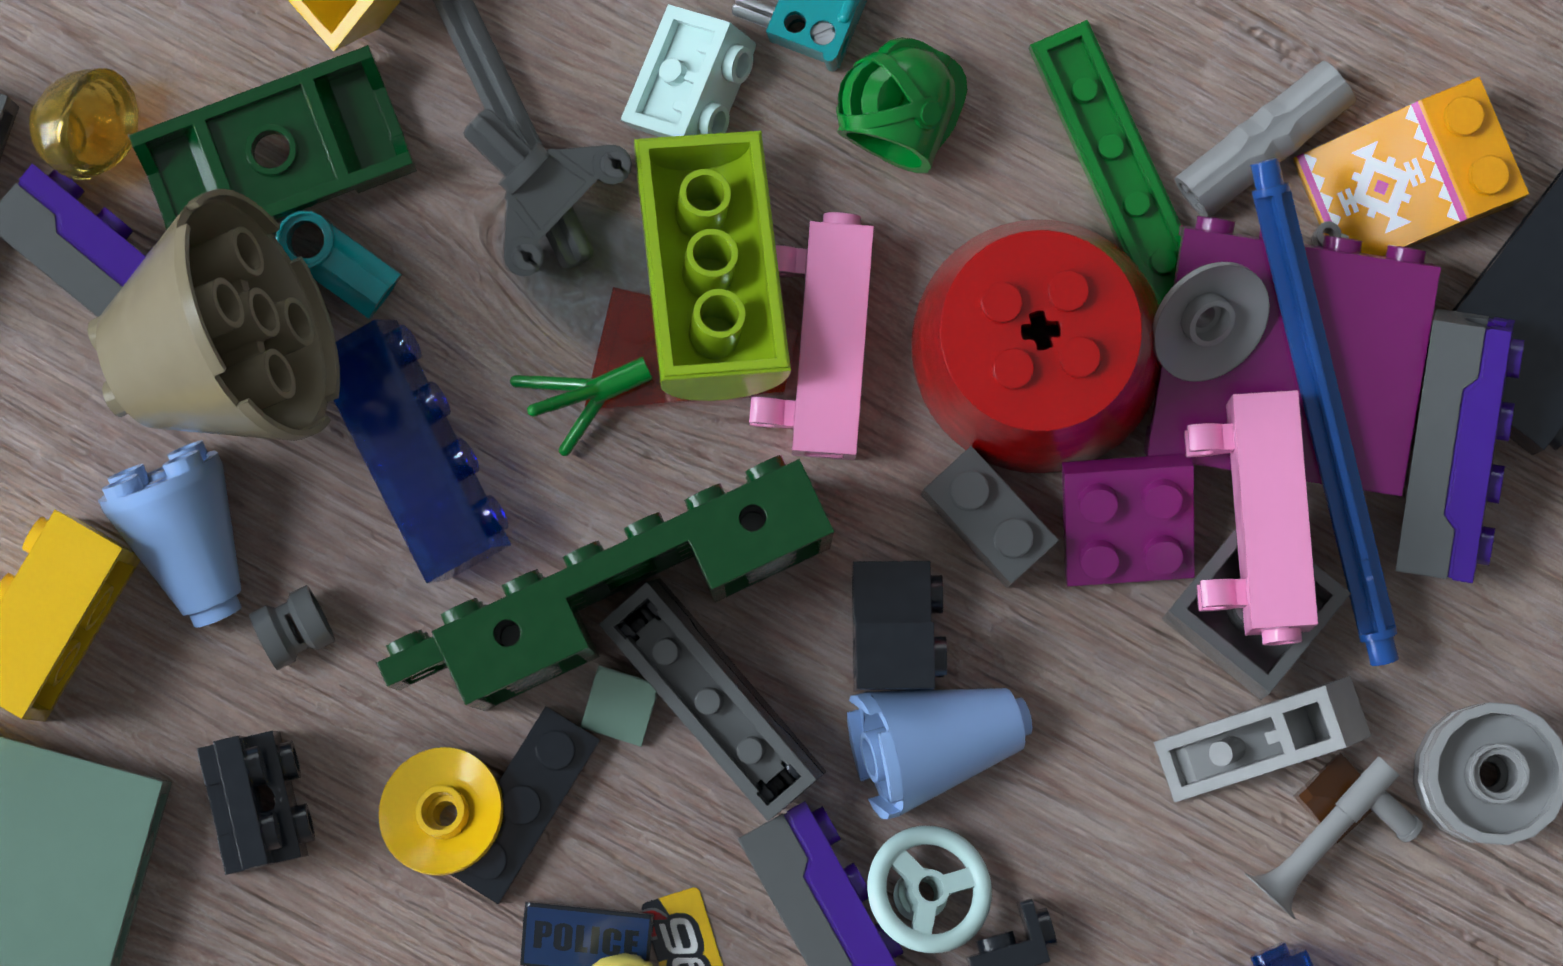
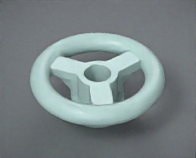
(907, 894)

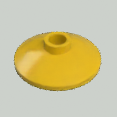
(416, 798)

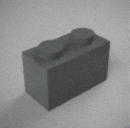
(989, 516)

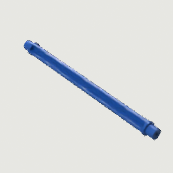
(1324, 411)

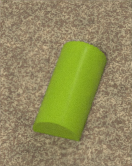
(712, 265)

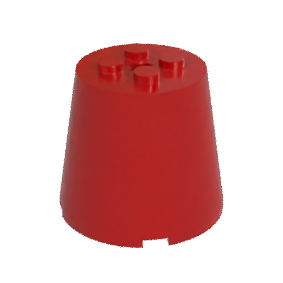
(1025, 403)

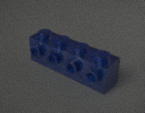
(415, 453)

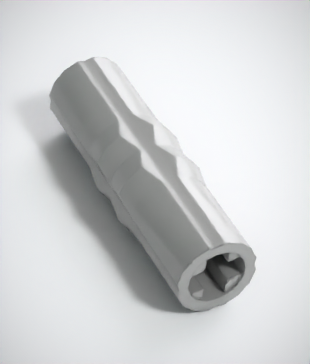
(1270, 133)

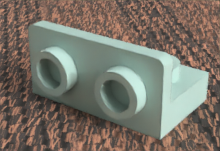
(689, 76)

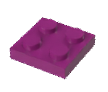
(1128, 519)

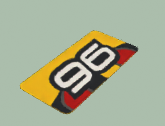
(682, 930)

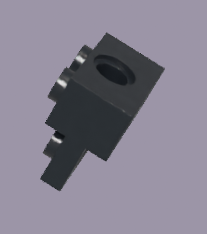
(245, 833)

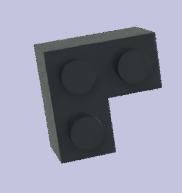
(894, 626)

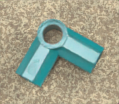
(343, 264)

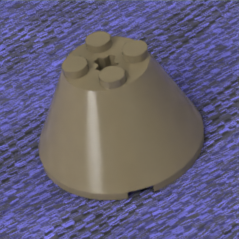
(220, 330)

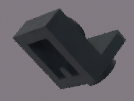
(1005, 951)

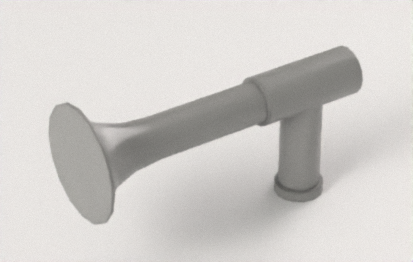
(1364, 794)

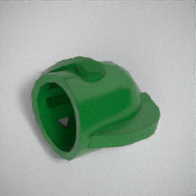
(902, 103)

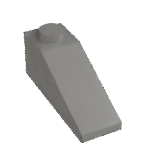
(1263, 739)

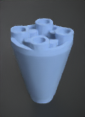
(180, 530)

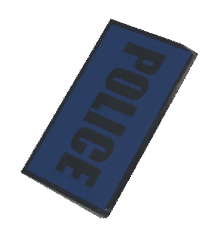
(582, 934)

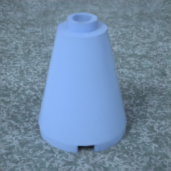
(931, 740)

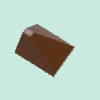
(1326, 788)

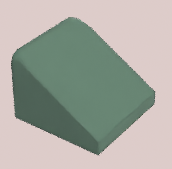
(619, 706)

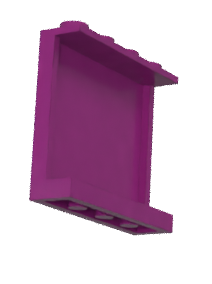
(1377, 335)

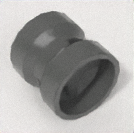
(279, 634)

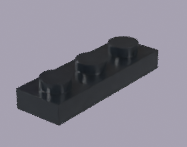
(531, 795)

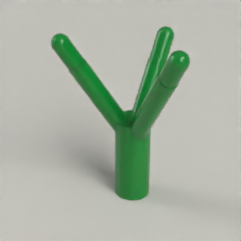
(581, 389)

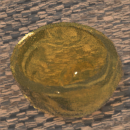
(84, 122)

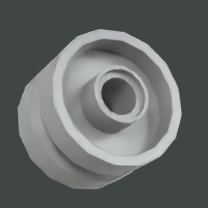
(1527, 767)

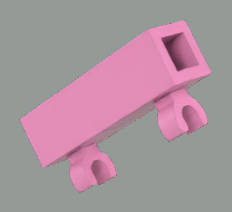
(831, 339)
(1270, 516)

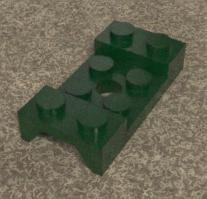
(330, 113)

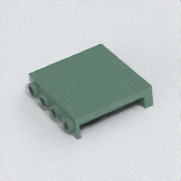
(71, 855)

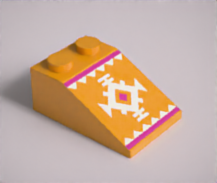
(1415, 171)

